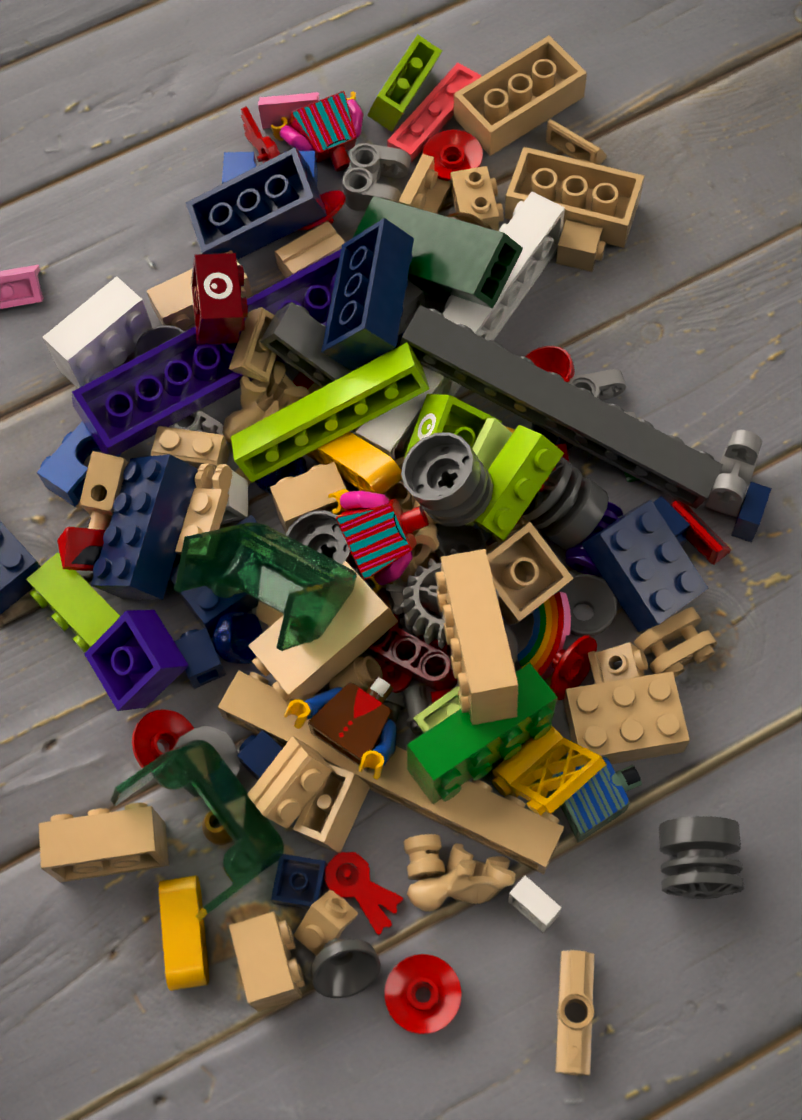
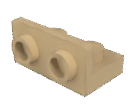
(424, 188)

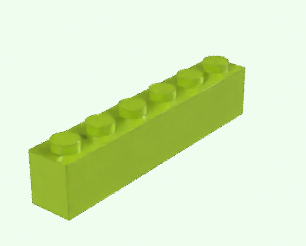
(329, 412)

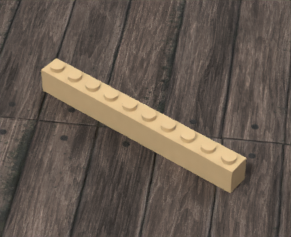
(473, 812)

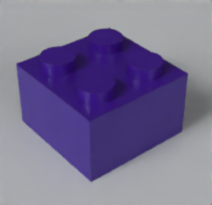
(136, 659)

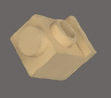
(633, 663)

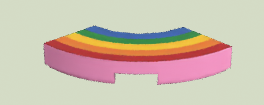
(549, 633)

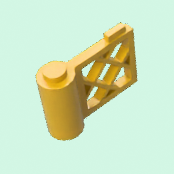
(541, 761)

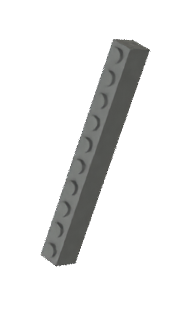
(561, 407)

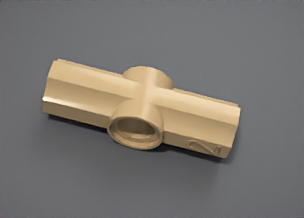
(574, 1039)

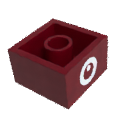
(217, 298)

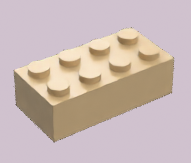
(519, 95)
(587, 191)
(477, 637)

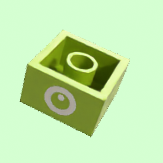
(448, 414)

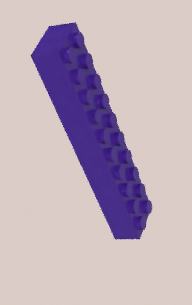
(186, 376)

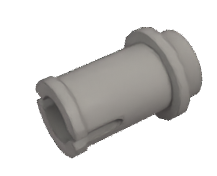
(416, 703)

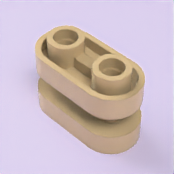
(696, 647)

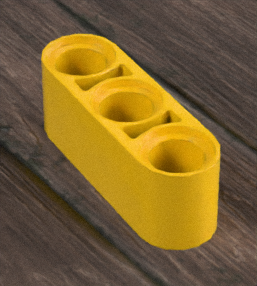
(183, 933)

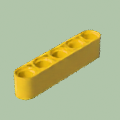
(359, 463)

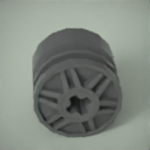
(447, 479)
(567, 506)
(322, 533)
(701, 865)

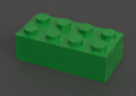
(461, 751)

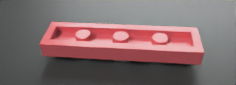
(432, 112)

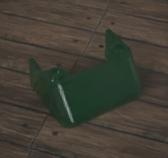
(274, 571)
(255, 838)

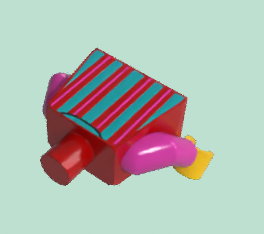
(324, 127)
(378, 533)

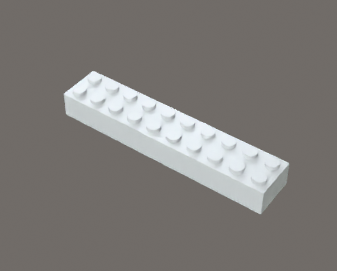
(537, 229)

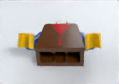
(352, 722)

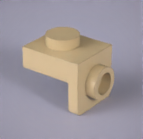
(324, 921)

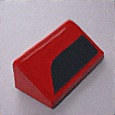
(701, 535)
(80, 548)

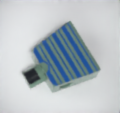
(599, 799)

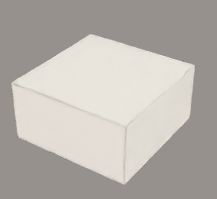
(534, 904)

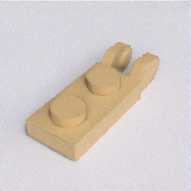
(206, 504)

